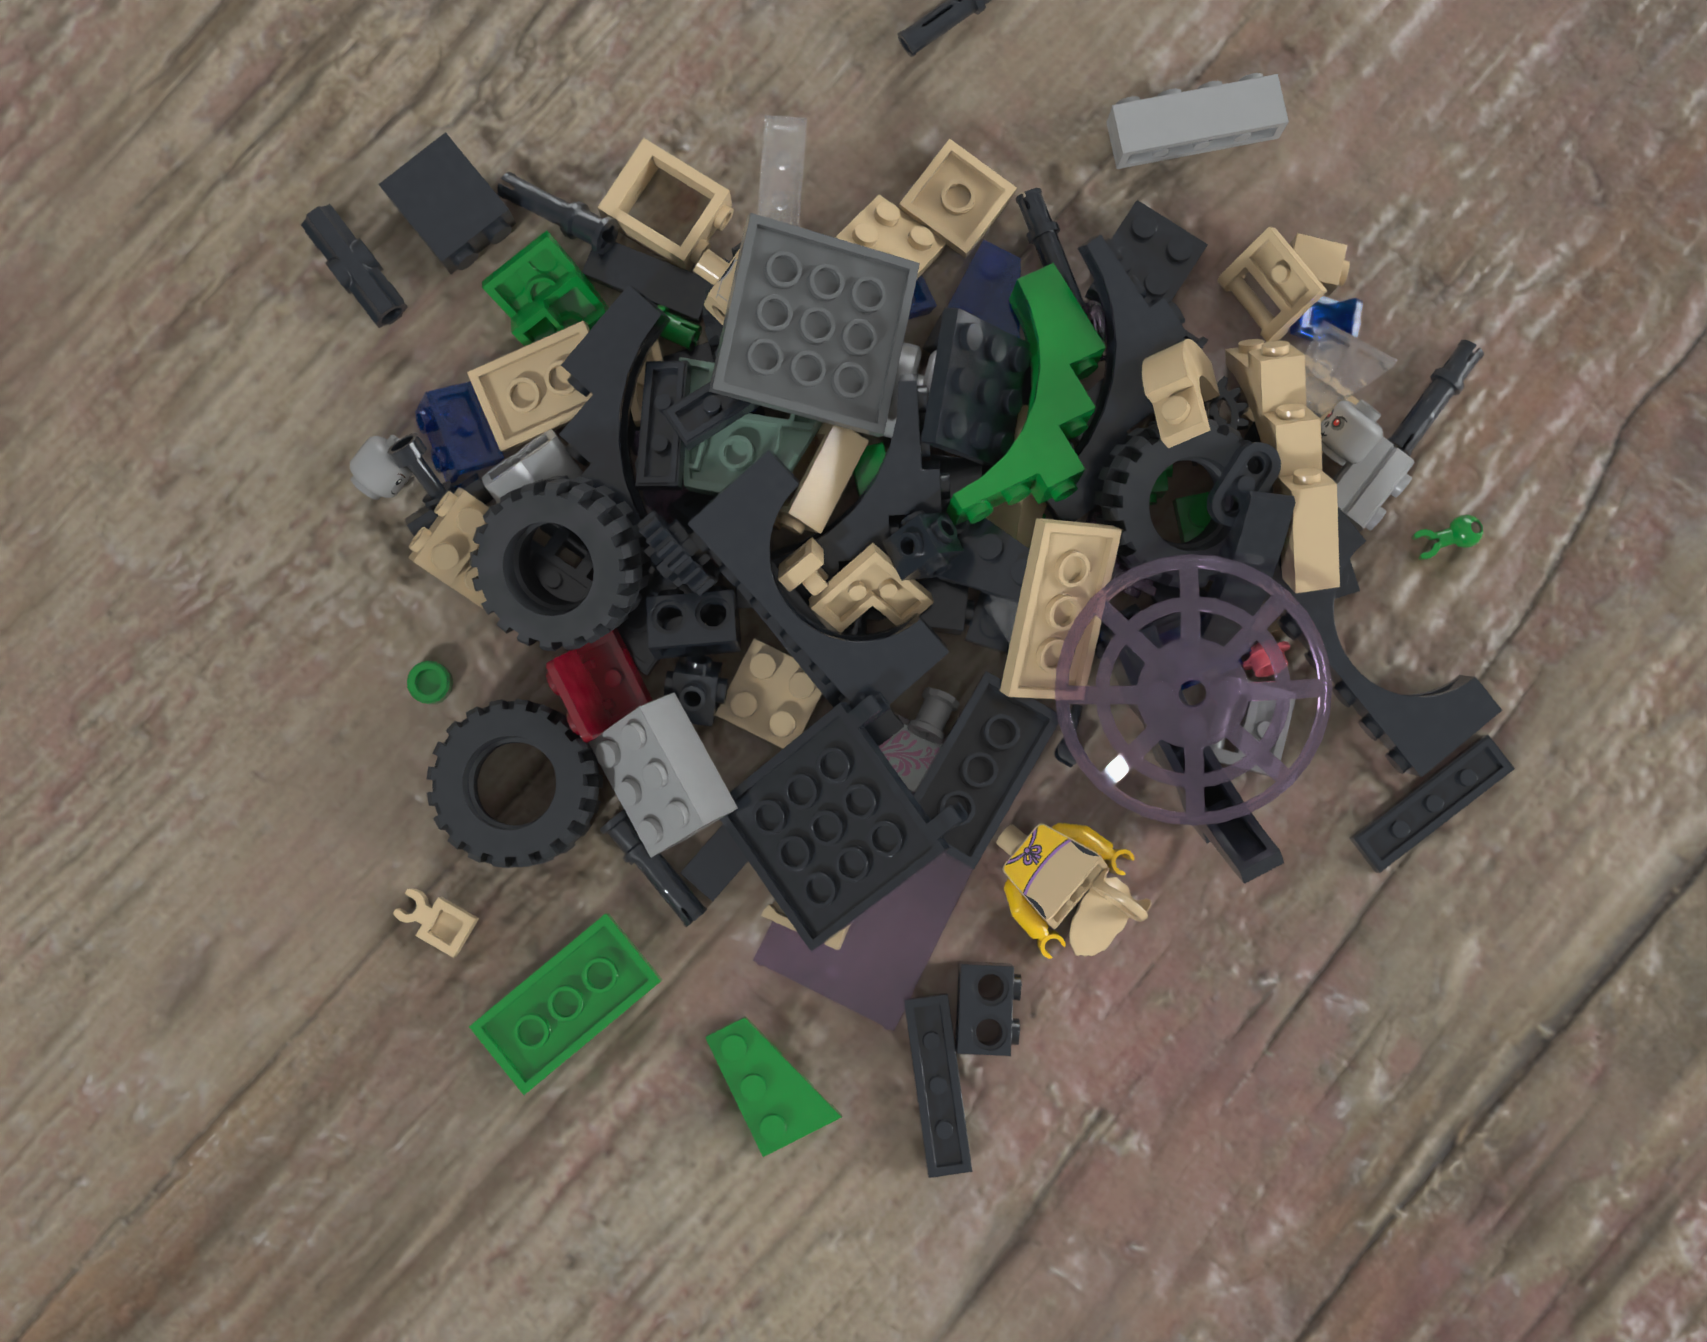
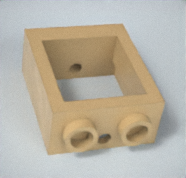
(633, 181)
(822, 478)

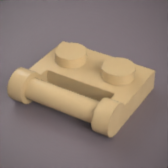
(1280, 275)

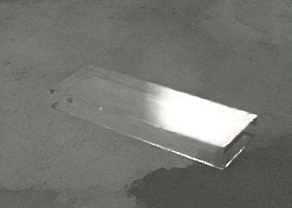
(782, 168)

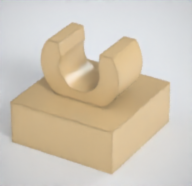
(805, 568)

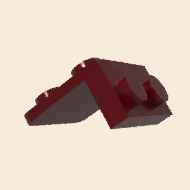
(597, 685)

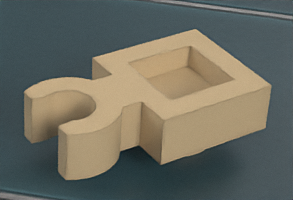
(442, 925)

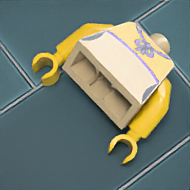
(1052, 873)

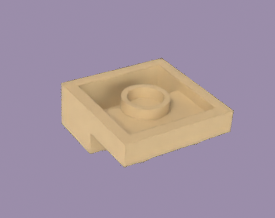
(448, 543)

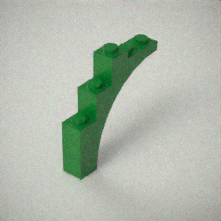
(1061, 354)

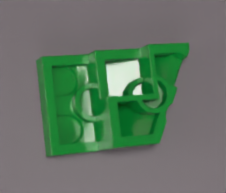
(543, 291)

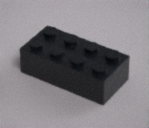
(984, 764)

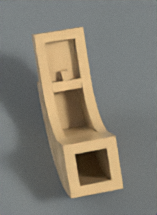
(1178, 385)

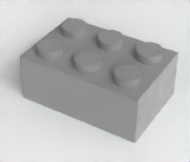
(662, 774)

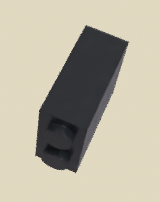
(448, 204)

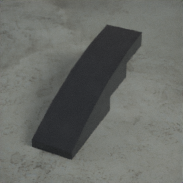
(1257, 542)

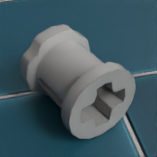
(933, 715)

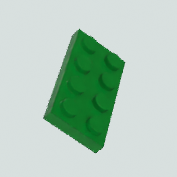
(565, 1003)

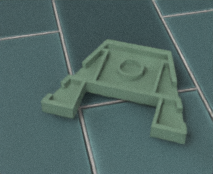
(729, 452)

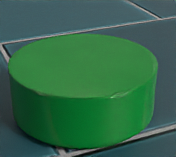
(429, 682)

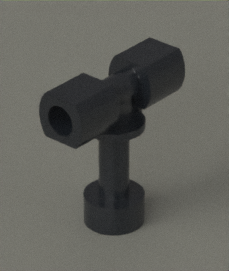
(409, 453)

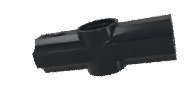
(354, 265)

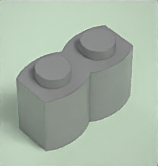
(535, 461)

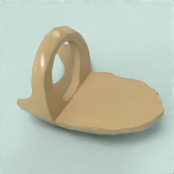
(1104, 914)

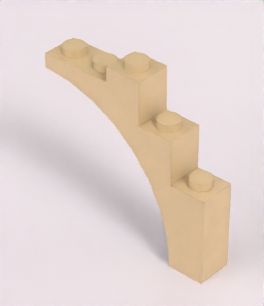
(1276, 393)

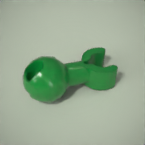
(1457, 533)

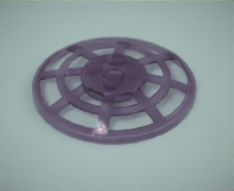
(1193, 659)

